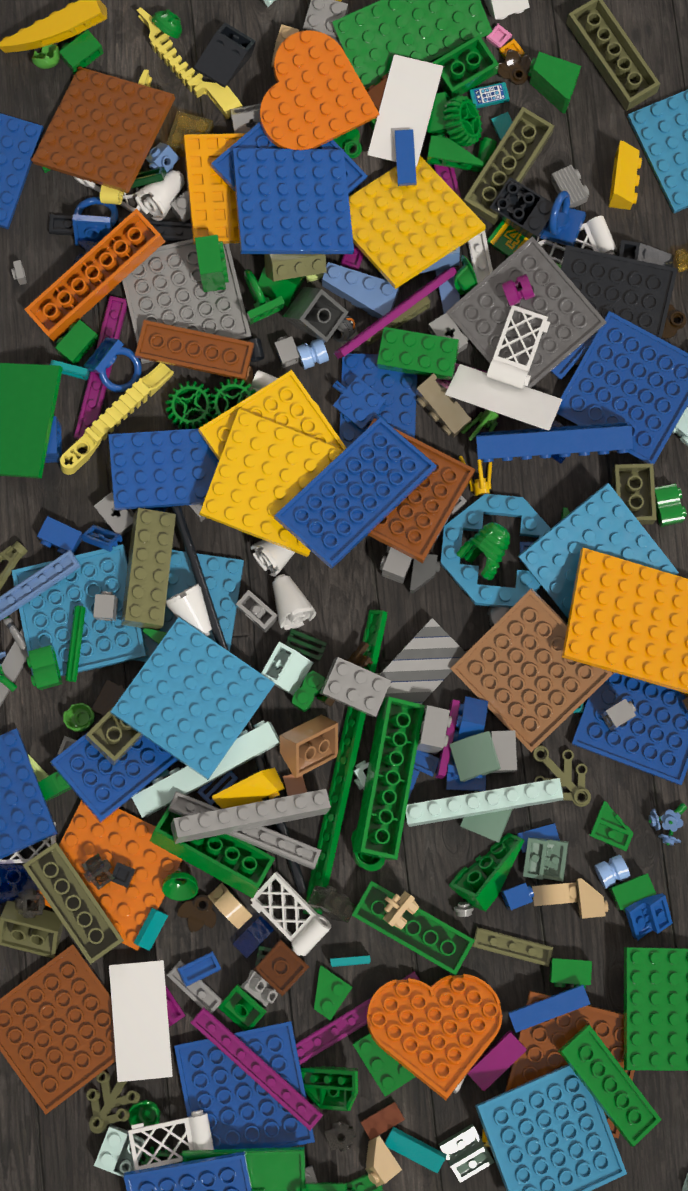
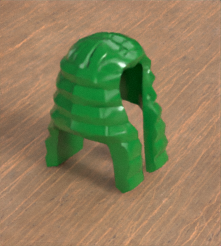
(492, 541)

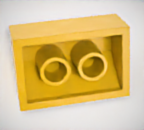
(625, 177)
(251, 790)

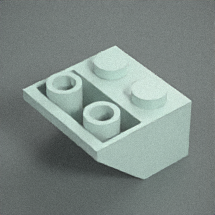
(287, 668)
(116, 1151)

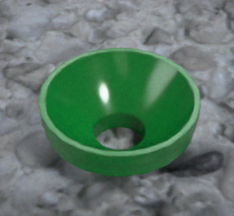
(168, 23)
(180, 890)

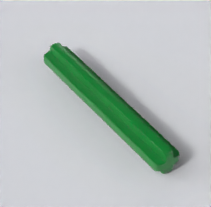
(75, 643)

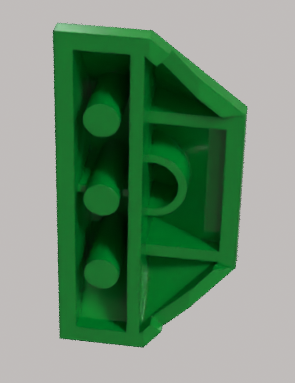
(331, 1086)

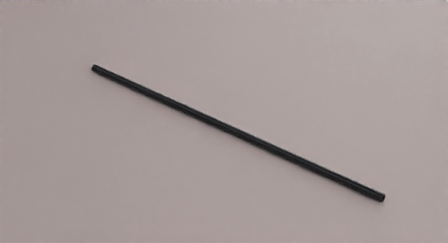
(219, 638)

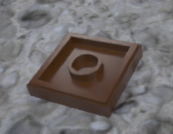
(281, 968)

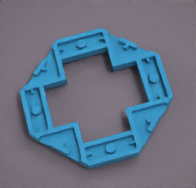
(472, 520)

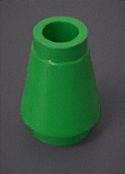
(486, 149)

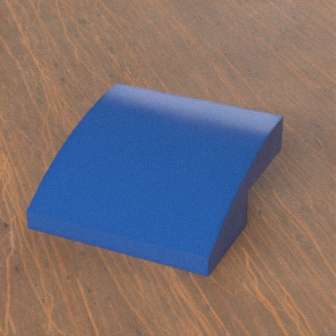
(648, 915)

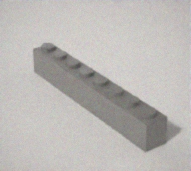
(250, 816)

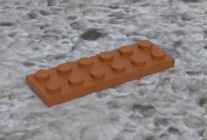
(194, 350)

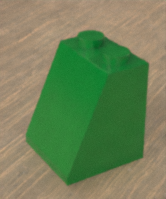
(554, 79)

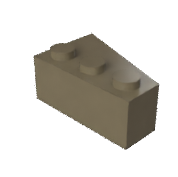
(442, 407)

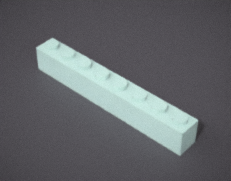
(186, 780)
(484, 802)

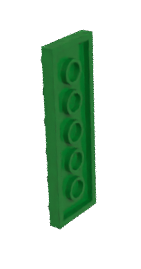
(610, 1085)

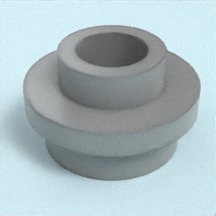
(463, 909)

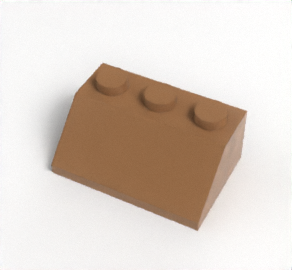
(309, 745)

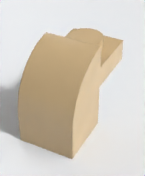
(555, 894)
(229, 906)

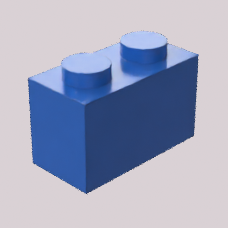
(59, 535)
(517, 896)

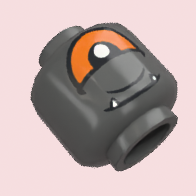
(345, 330)

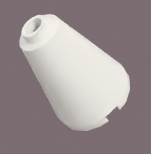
(157, 196)
(271, 556)
(291, 603)
(191, 608)

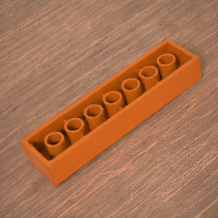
(95, 275)

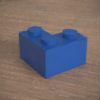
(472, 718)

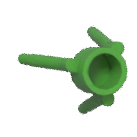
(486, 418)

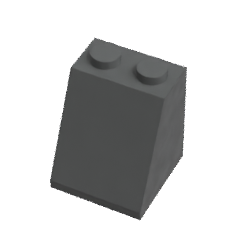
(315, 313)

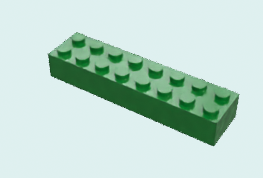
(388, 779)

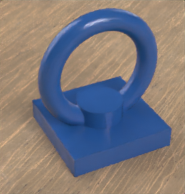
(563, 221)
(92, 227)
(105, 356)

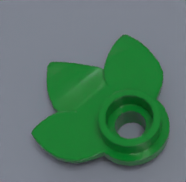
(349, 140)

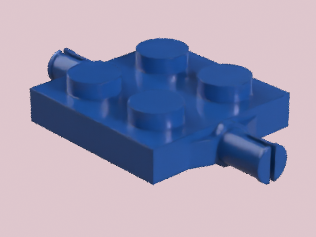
(359, 402)

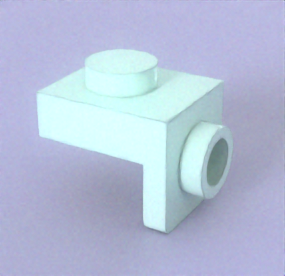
(361, 777)

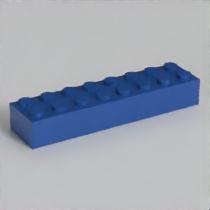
(558, 440)

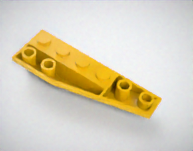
(57, 26)

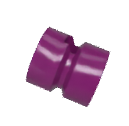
(511, 292)

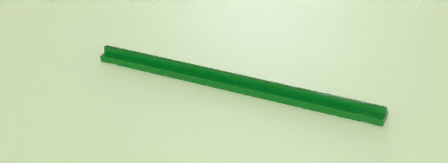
(345, 765)

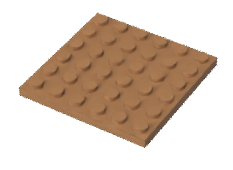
(524, 674)

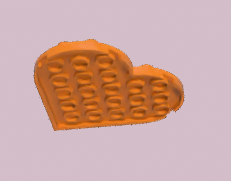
(314, 94)
(435, 1028)

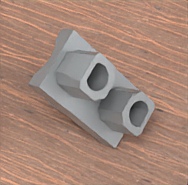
(259, 989)

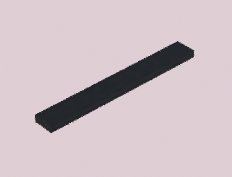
(168, 230)

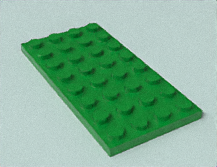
(406, 29)

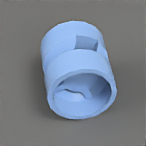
(312, 353)
(612, 871)

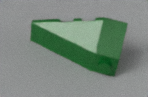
(485, 878)

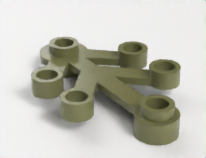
(566, 777)
(110, 1101)

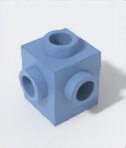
(162, 156)

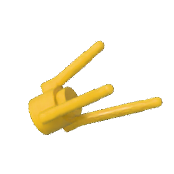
(480, 486)

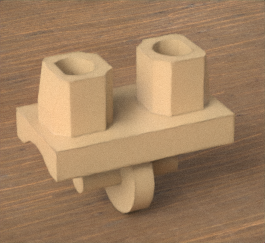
(397, 907)

